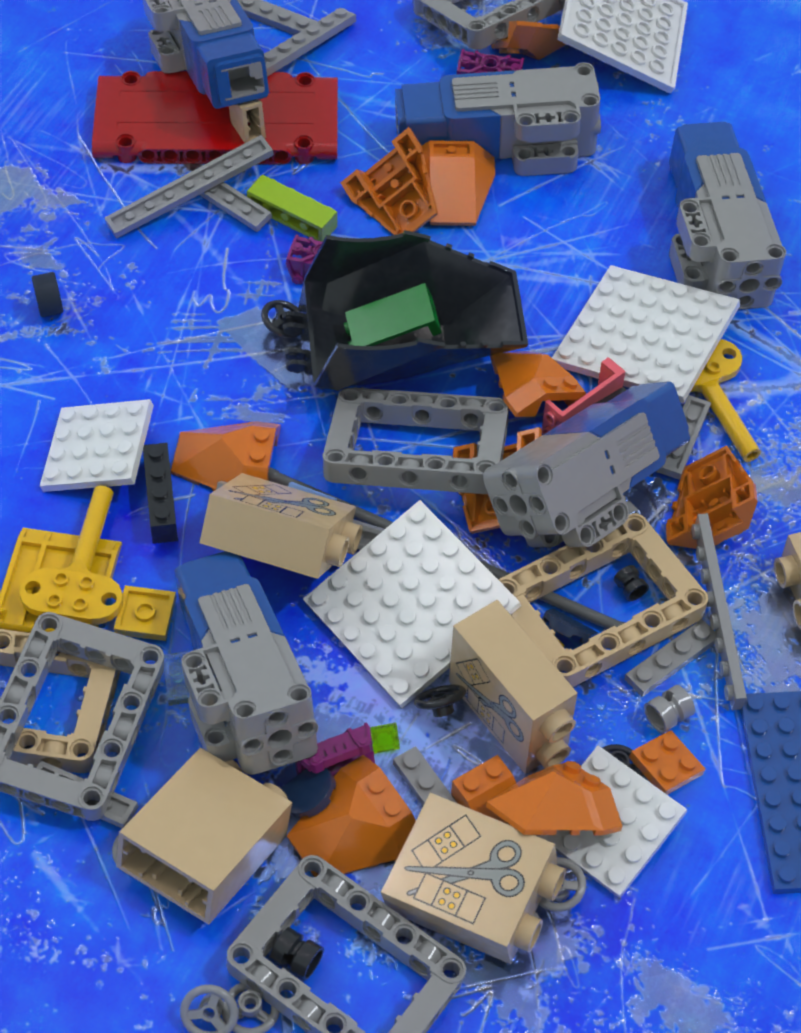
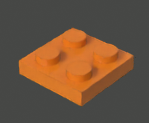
(667, 762)

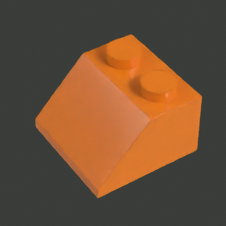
(481, 785)

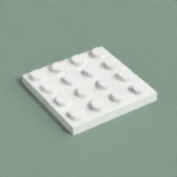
(97, 445)
(646, 820)

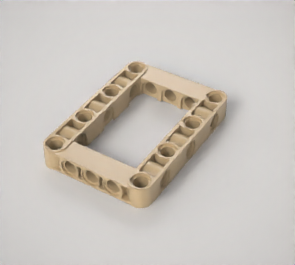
(629, 638)
(92, 717)

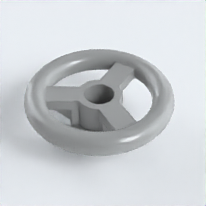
(578, 886)
(246, 998)
(211, 1000)

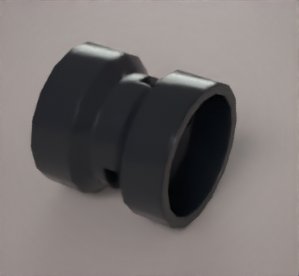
(632, 584)

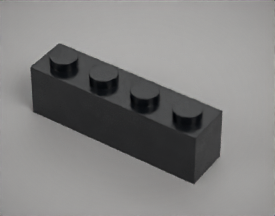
(160, 493)

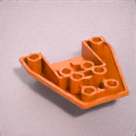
(459, 180)

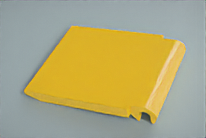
(40, 550)

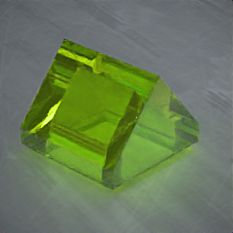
(385, 737)

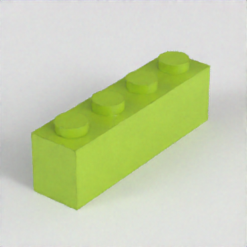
(294, 208)

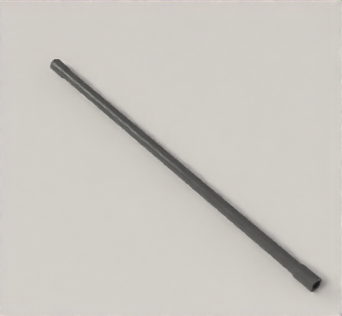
(551, 598)

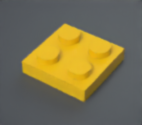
(145, 613)

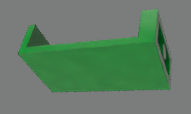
(392, 317)

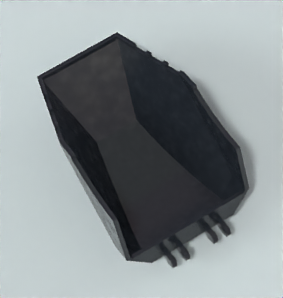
(473, 302)

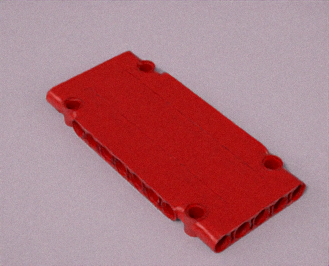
(173, 123)

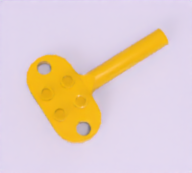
(716, 371)
(75, 590)

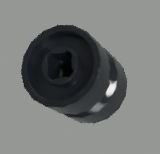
(298, 954)

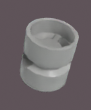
(669, 708)

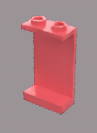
(610, 380)

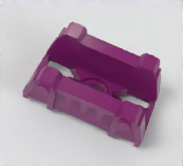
(479, 63)
(298, 266)
(339, 751)

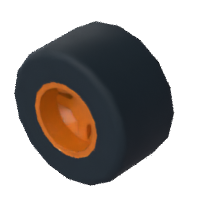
(47, 294)

